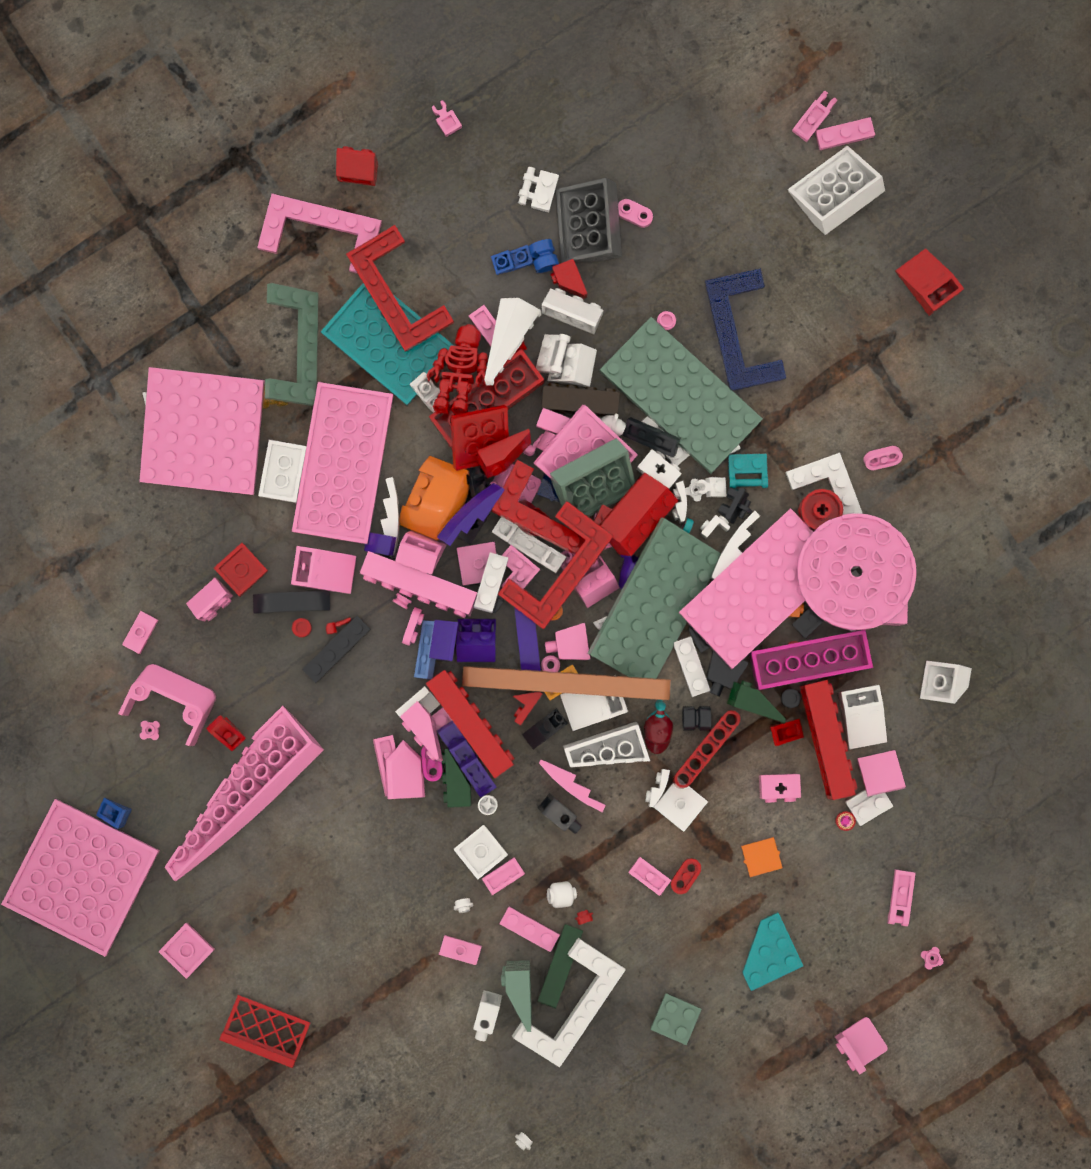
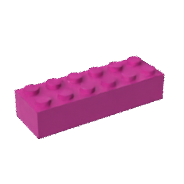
(810, 659)

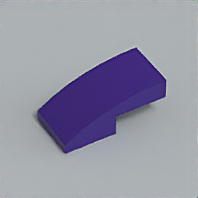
(380, 544)

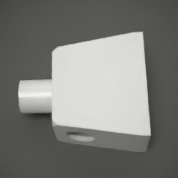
(487, 1014)

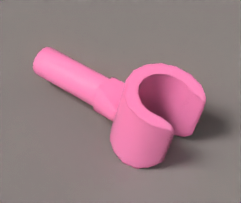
(530, 450)

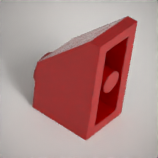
(568, 278)

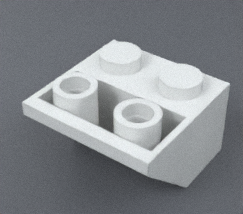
(576, 366)

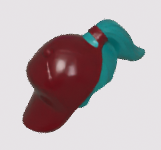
(658, 729)

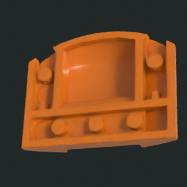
(434, 498)

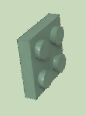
(675, 1018)

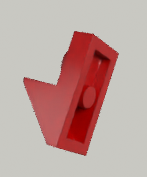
(529, 701)
(226, 732)
(786, 732)

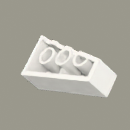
(609, 747)

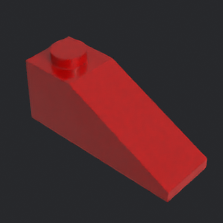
(500, 455)

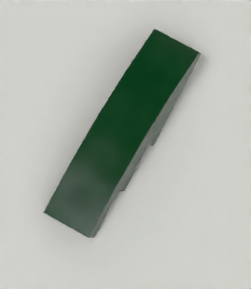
(559, 967)

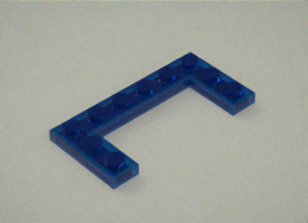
(718, 292)

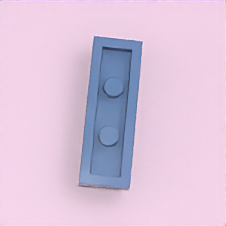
(424, 664)

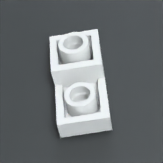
(425, 390)
(680, 508)
(655, 793)

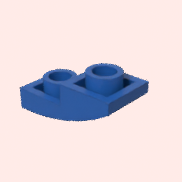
(512, 260)

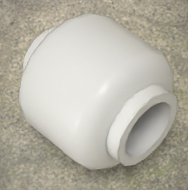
(561, 894)

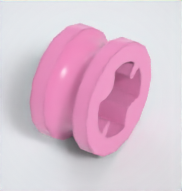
(402, 601)

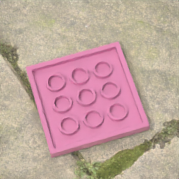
(578, 437)

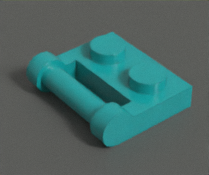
(747, 465)

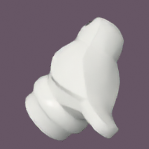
(614, 424)

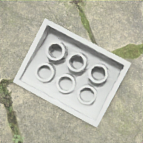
(837, 189)

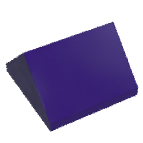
(443, 640)

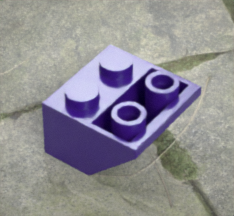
(476, 640)

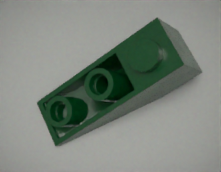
(458, 787)

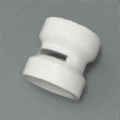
(487, 804)

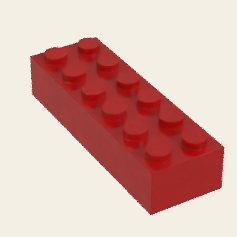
(509, 387)
(470, 724)
(827, 740)

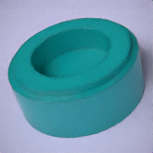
(687, 525)

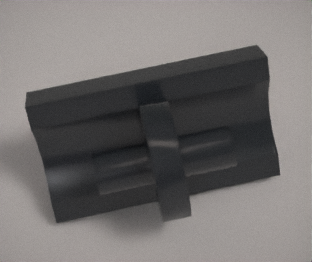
(476, 481)
(738, 507)

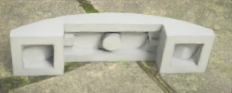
(528, 545)

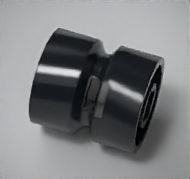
(696, 718)

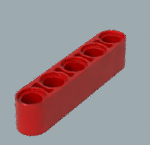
(709, 740)

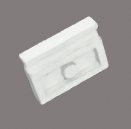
(869, 807)

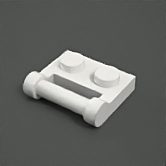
(552, 353)

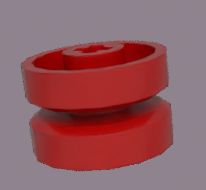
(819, 499)

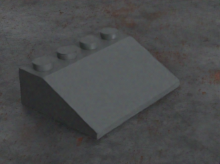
(589, 221)

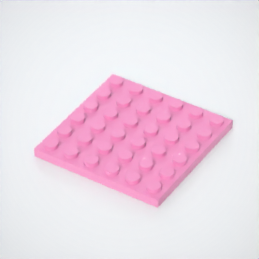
(201, 430)
(80, 877)

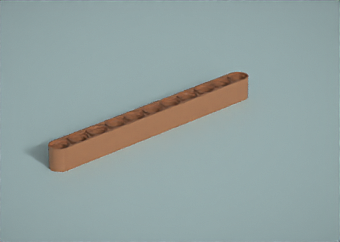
(566, 683)

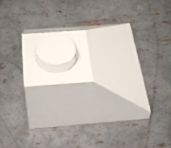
(944, 681)

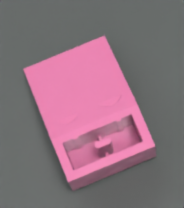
(420, 552)
(323, 570)
(596, 583)

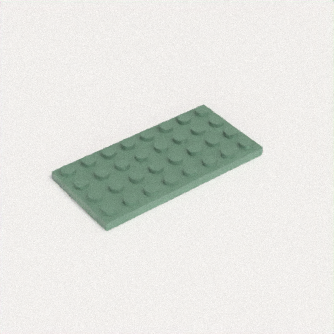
(680, 395)
(646, 613)

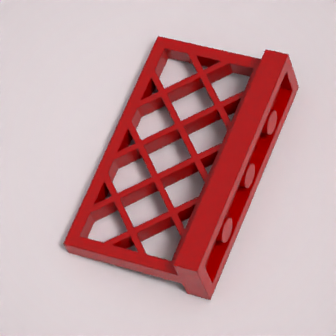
(260, 1048)

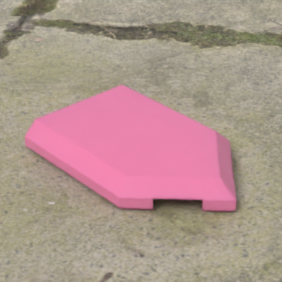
(404, 773)

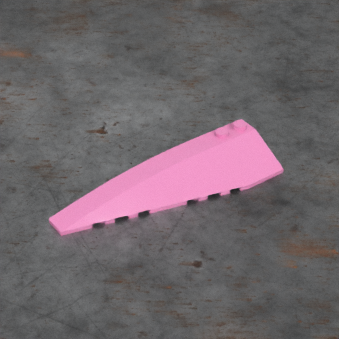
(267, 767)

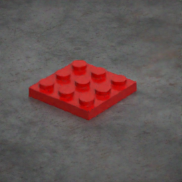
(475, 431)

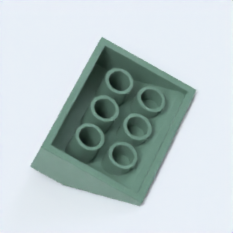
(595, 478)
(518, 988)

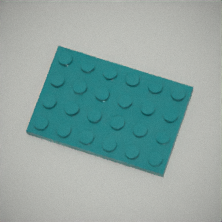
(370, 342)

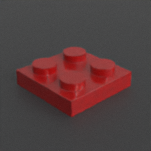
(241, 569)

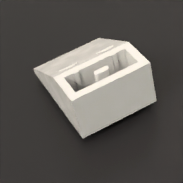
(591, 709)
(863, 716)

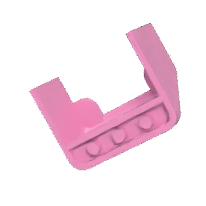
(194, 696)

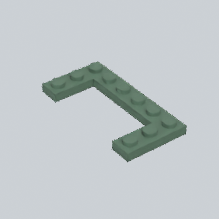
(307, 304)

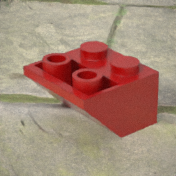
(356, 166)

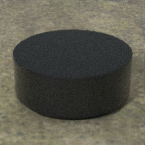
(790, 698)

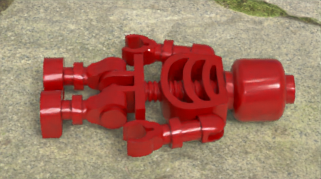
(462, 361)

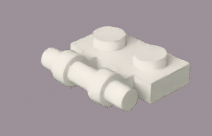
(544, 191)

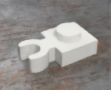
(712, 487)

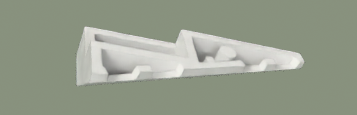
(512, 323)

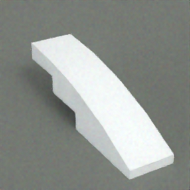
(391, 524)
(731, 549)

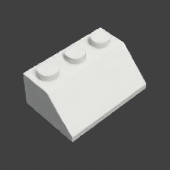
(572, 310)

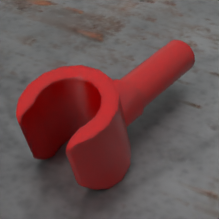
(331, 627)

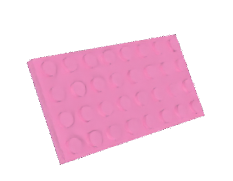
(342, 463)
(752, 592)

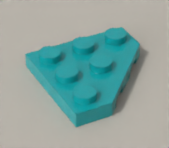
(770, 953)

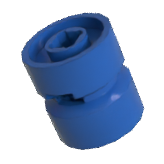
(543, 254)

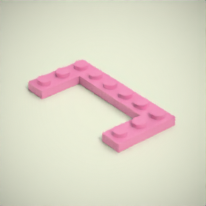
(284, 207)

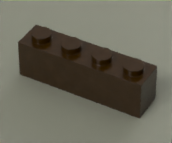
(570, 399)

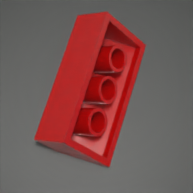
(638, 514)

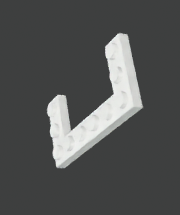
(833, 469)
(607, 976)

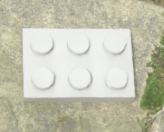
(282, 471)

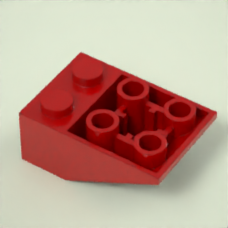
(929, 281)

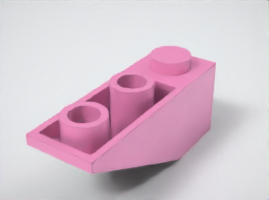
(424, 727)

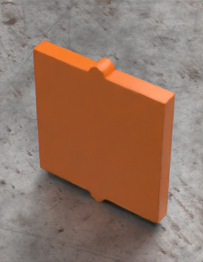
(761, 857)

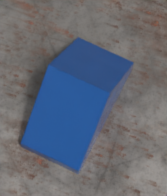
(113, 813)

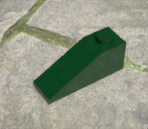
(752, 700)

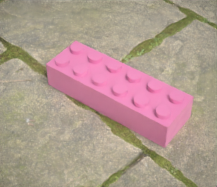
(414, 582)

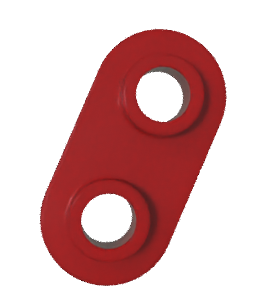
(686, 876)

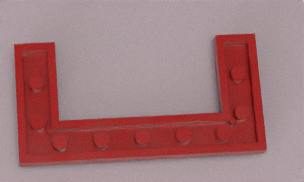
(406, 333)
(529, 519)
(596, 541)

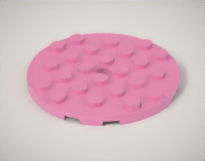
(850, 600)

